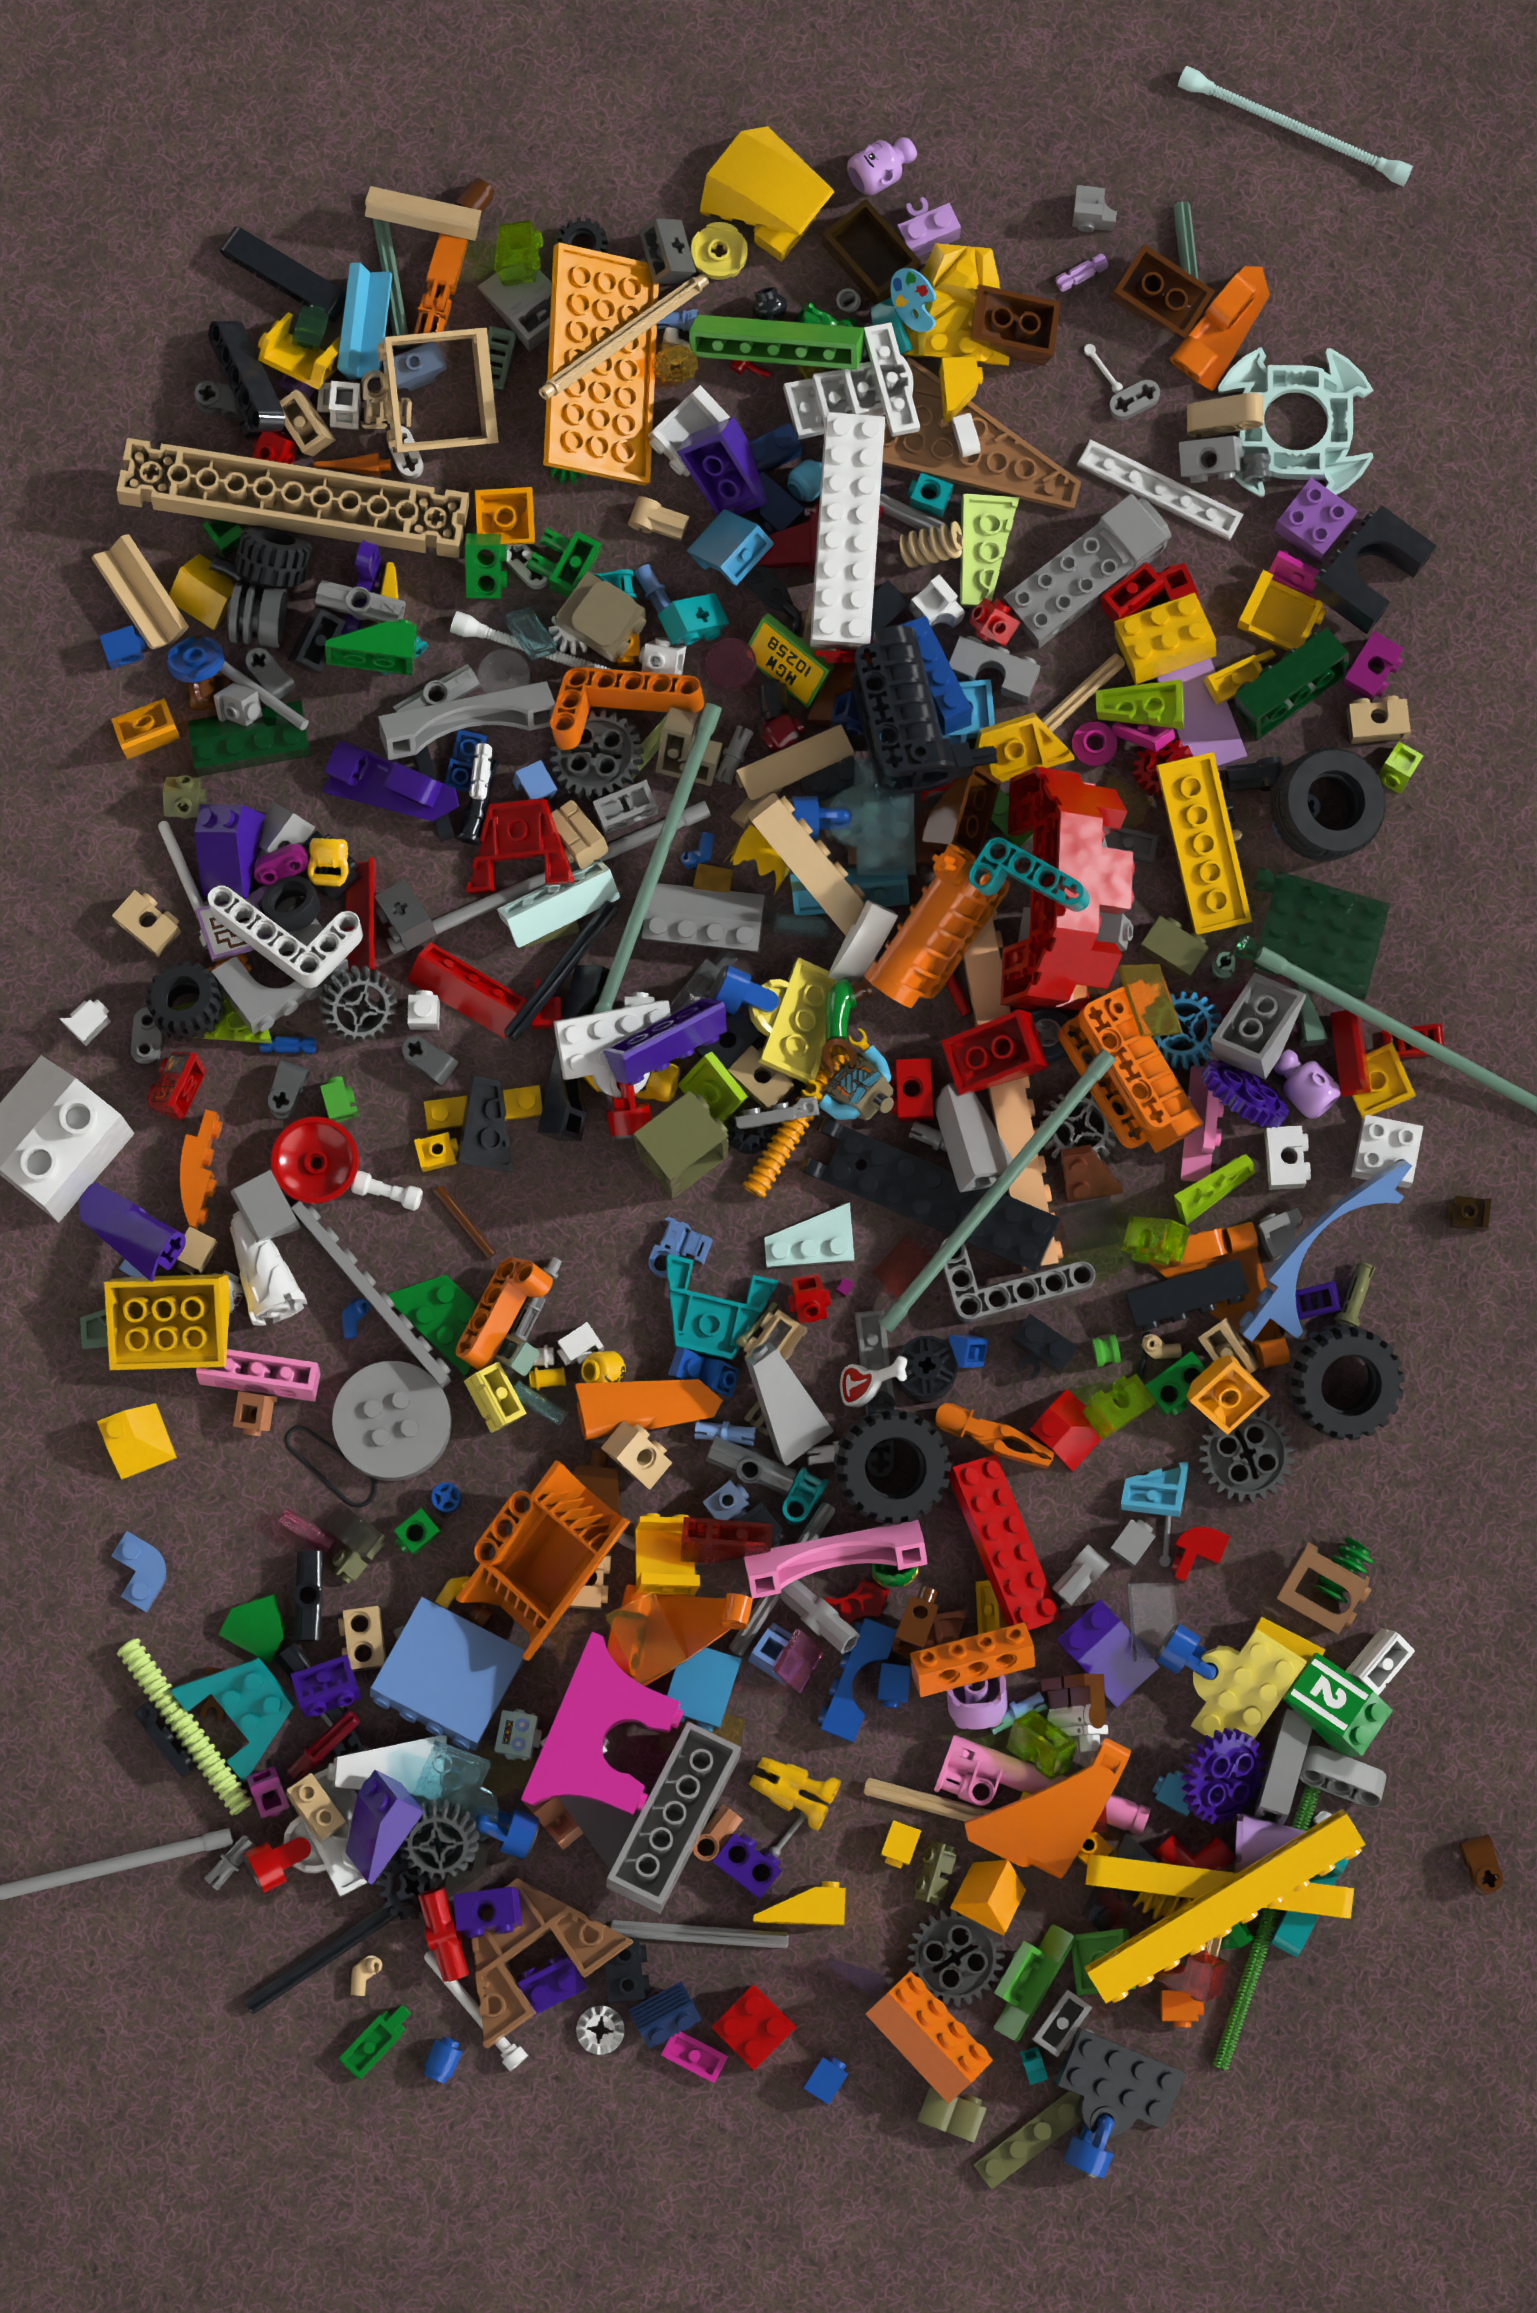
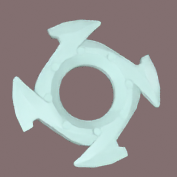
(1332, 391)

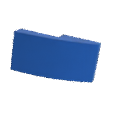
(461, 763)

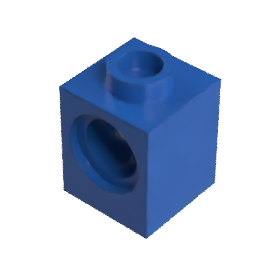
(123, 646)
(893, 1685)
(826, 2079)

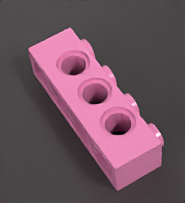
(264, 1375)

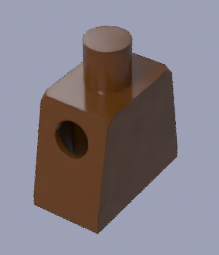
(600, 1480)
(912, 1631)

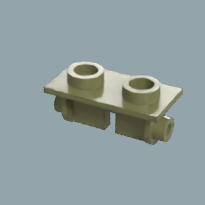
(350, 1563)
(937, 1859)

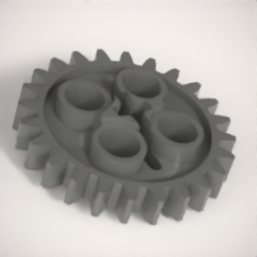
(599, 757)
(1271, 1446)
(970, 1980)

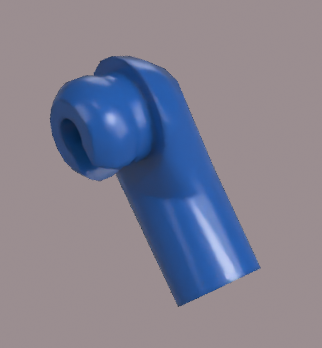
(701, 854)
(351, 1315)

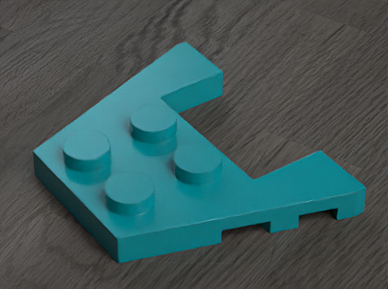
(709, 1322)
(252, 1702)

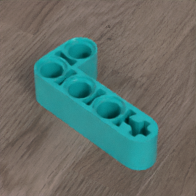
(1033, 877)
(1297, 1926)

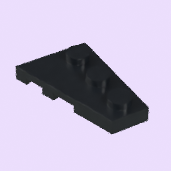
(1108, 1904)

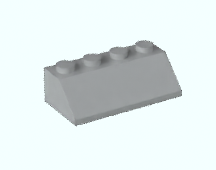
(704, 918)

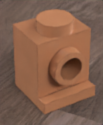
(245, 1411)

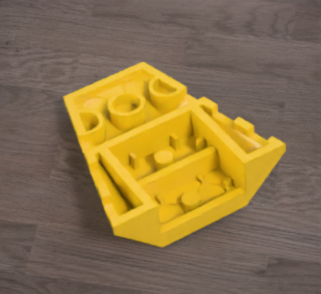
(764, 184)

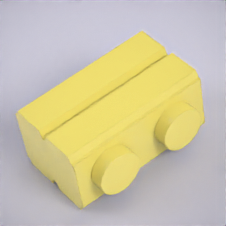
(495, 1397)

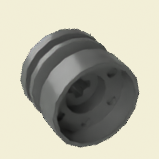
(257, 615)

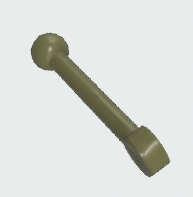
(743, 1340)

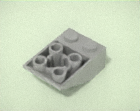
(522, 307)

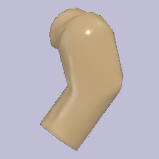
(1159, 1350)
(363, 1971)

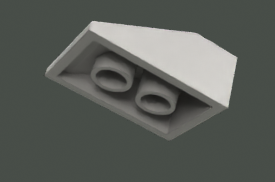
(1257, 1026)

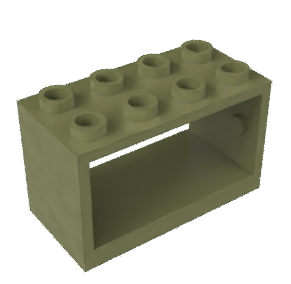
(682, 1143)

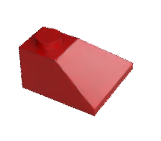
(1066, 1431)

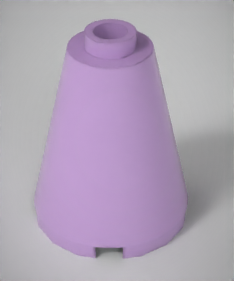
(1259, 1838)

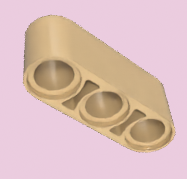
(1225, 415)

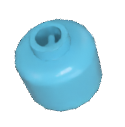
(805, 480)

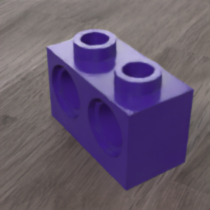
(743, 1871)

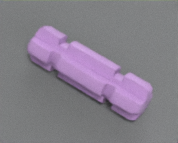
(1081, 272)

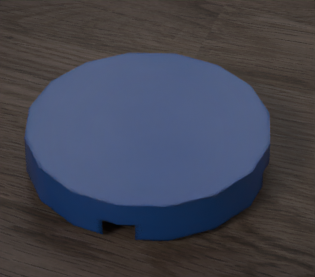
(195, 659)

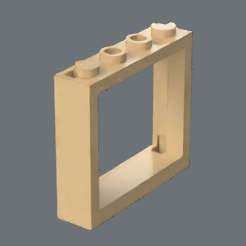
(483, 382)

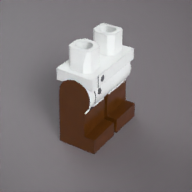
(1078, 1707)

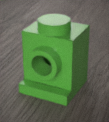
(339, 1100)

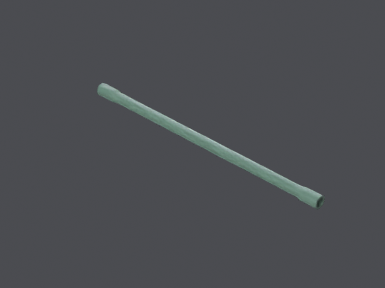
(704, 731)
(1281, 966)
(1093, 1073)

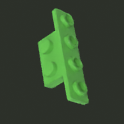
(1029, 1980)

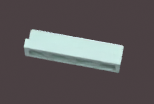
(559, 904)

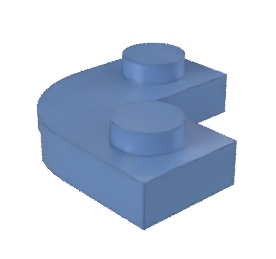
(149, 1569)

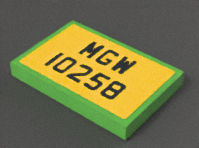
(790, 660)

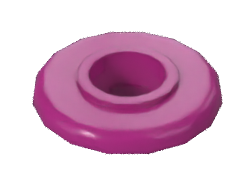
(1090, 756)

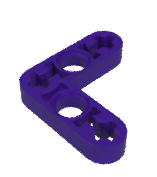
(369, 567)

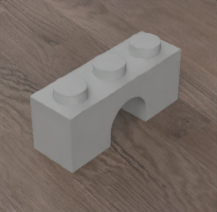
(1019, 673)

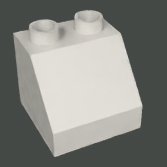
(56, 1137)

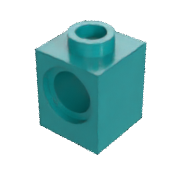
(932, 506)

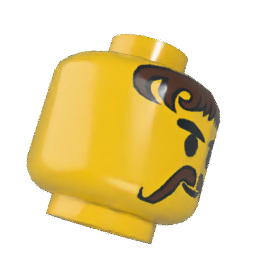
(603, 1367)

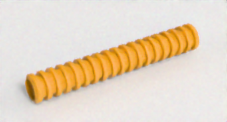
(785, 1139)

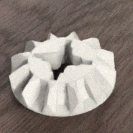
(588, 2038)

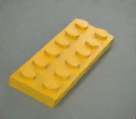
(1204, 843)

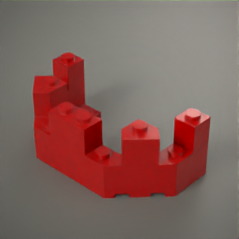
(1062, 945)

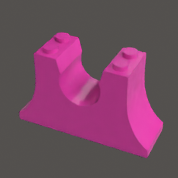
(593, 1705)

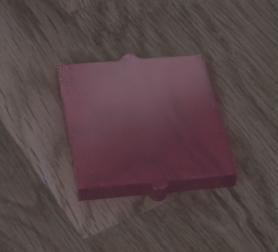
(798, 1661)

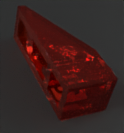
(723, 1540)

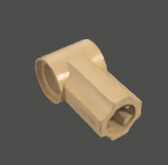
(652, 517)

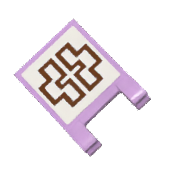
(219, 939)

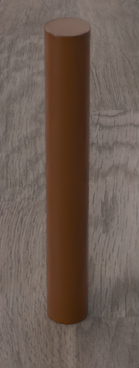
(464, 1222)

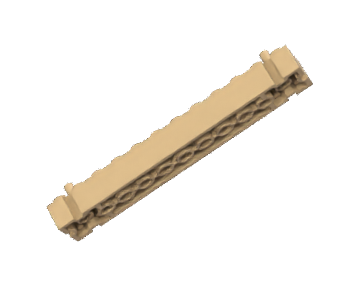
(293, 498)

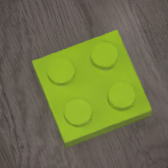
(715, 1085)

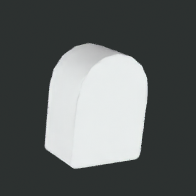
(966, 435)

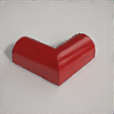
(1212, 1856)

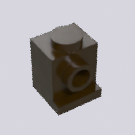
(1459, 1220)

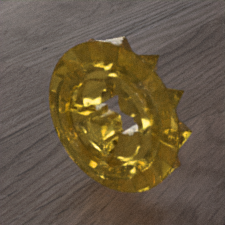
(672, 356)

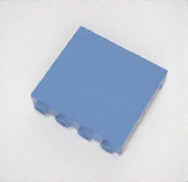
(447, 1674)

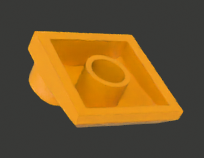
(506, 513)
(1226, 1393)

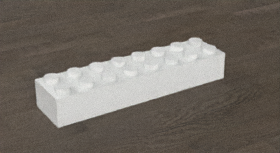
(847, 531)

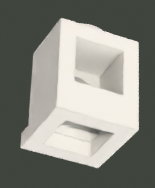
(579, 1345)

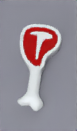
(861, 1385)

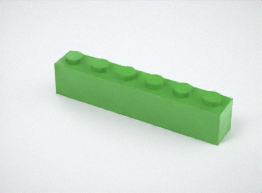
(777, 342)

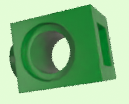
(421, 1520)

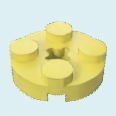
(728, 264)

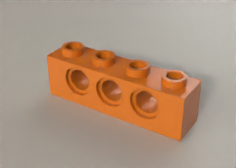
(972, 1659)

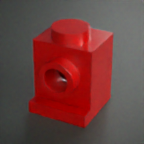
(1177, 582)

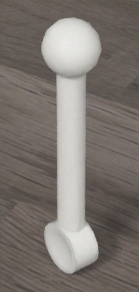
(1090, 351)

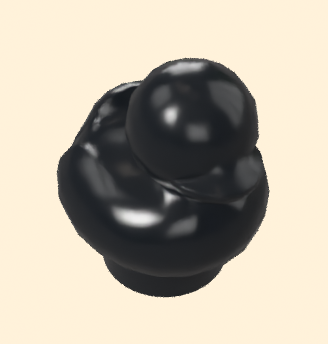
(769, 304)

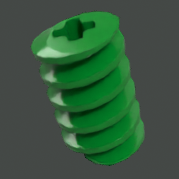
(1352, 1560)

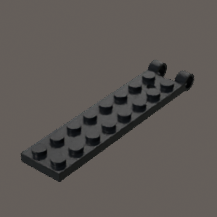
(932, 1196)

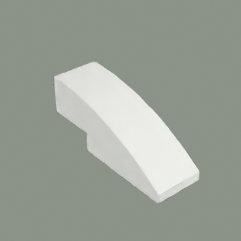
(863, 942)

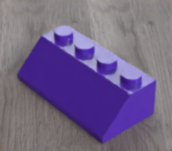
(666, 1040)

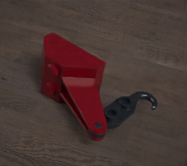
(790, 549)

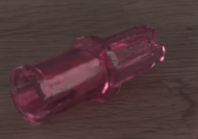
(307, 1530)

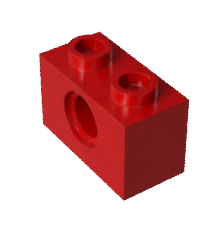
(917, 1073)

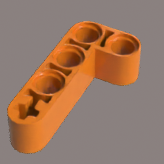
(498, 1309)

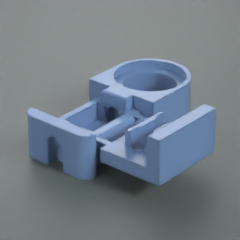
(679, 1242)

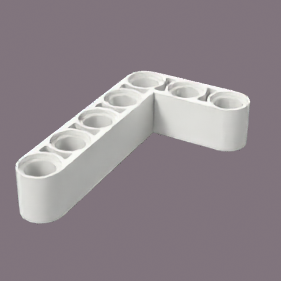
(282, 941)

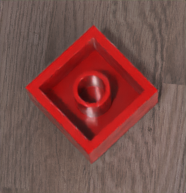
(753, 2027)

